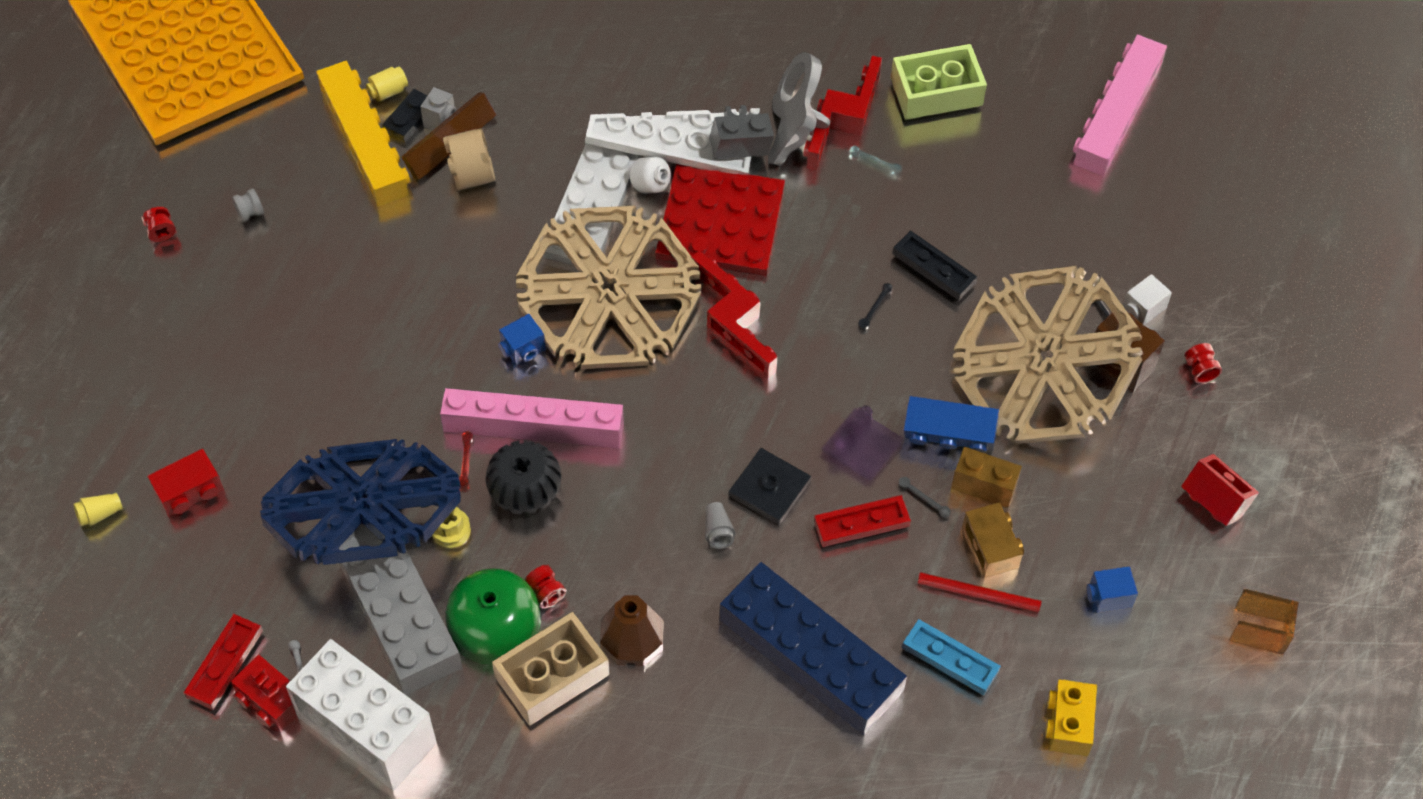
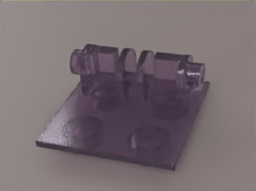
(863, 443)

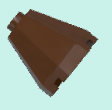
(631, 632)

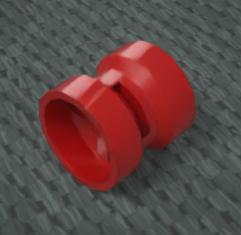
(1203, 364)
(545, 586)

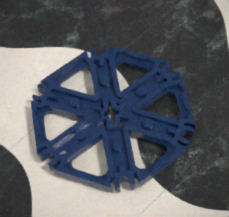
(358, 500)

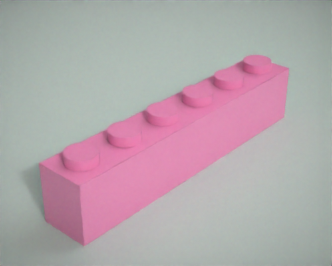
(1119, 105)
(532, 418)

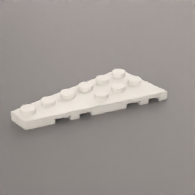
(675, 137)

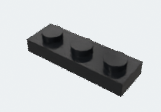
(934, 265)

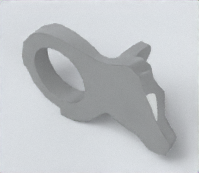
(796, 113)

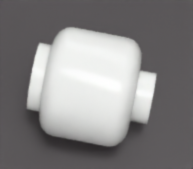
(650, 175)

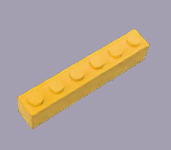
(363, 134)

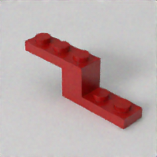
(845, 111)
(734, 314)

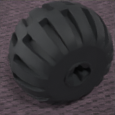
(523, 477)

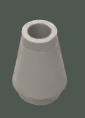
(718, 526)

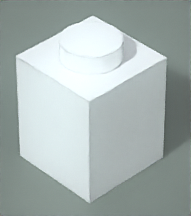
(1147, 299)

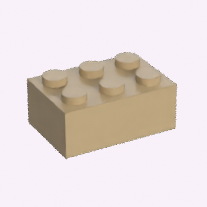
(551, 668)

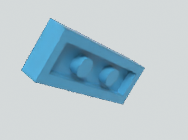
(951, 657)

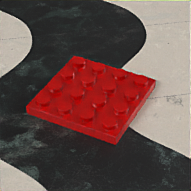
(724, 217)

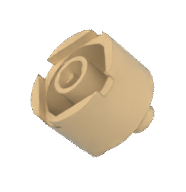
(469, 159)

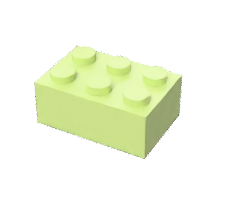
(938, 81)

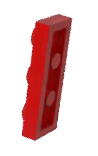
(862, 521)
(223, 661)

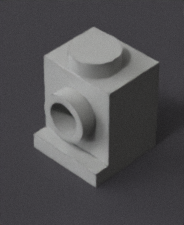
(437, 108)

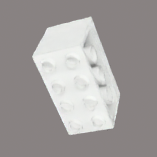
(362, 714)

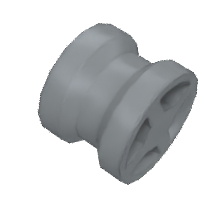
(247, 205)

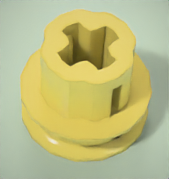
(455, 532)

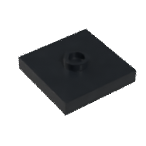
(770, 486)

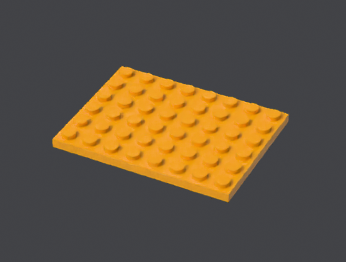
(187, 57)

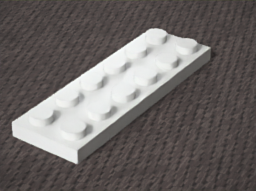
(598, 181)

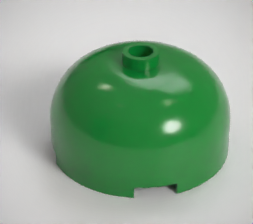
(491, 614)

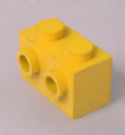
(1072, 717)

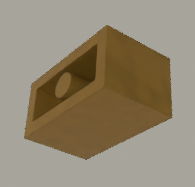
(986, 477)
(993, 539)

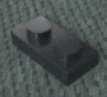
(406, 117)

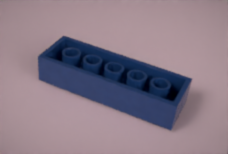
(812, 648)

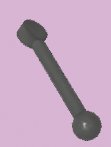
(904, 484)

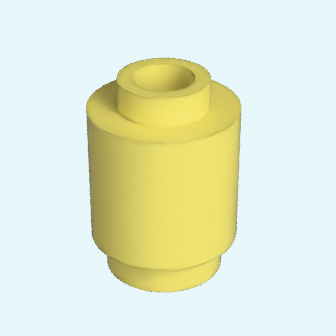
(386, 83)

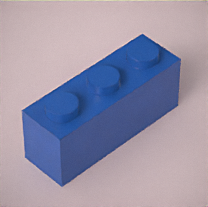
(951, 424)

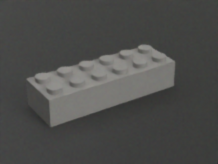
(401, 615)

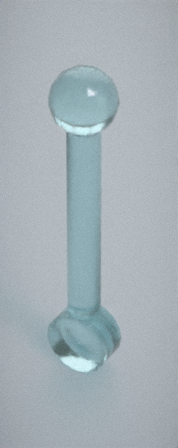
(895, 168)

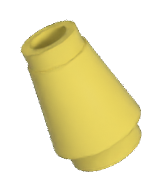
(96, 508)

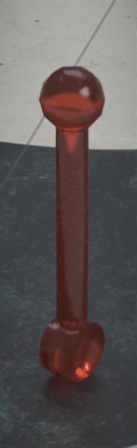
(467, 439)

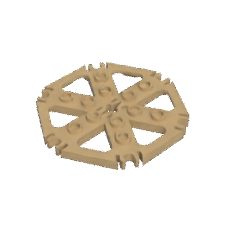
(617, 268)
(1034, 336)

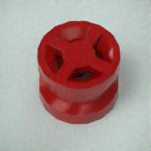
(159, 224)

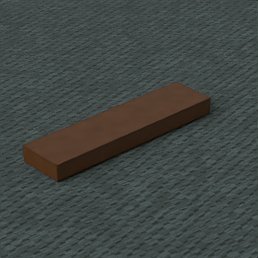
(431, 148)

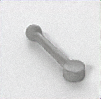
(294, 646)

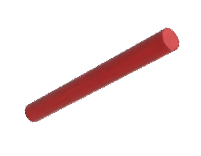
(979, 592)

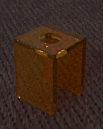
(1267, 607)

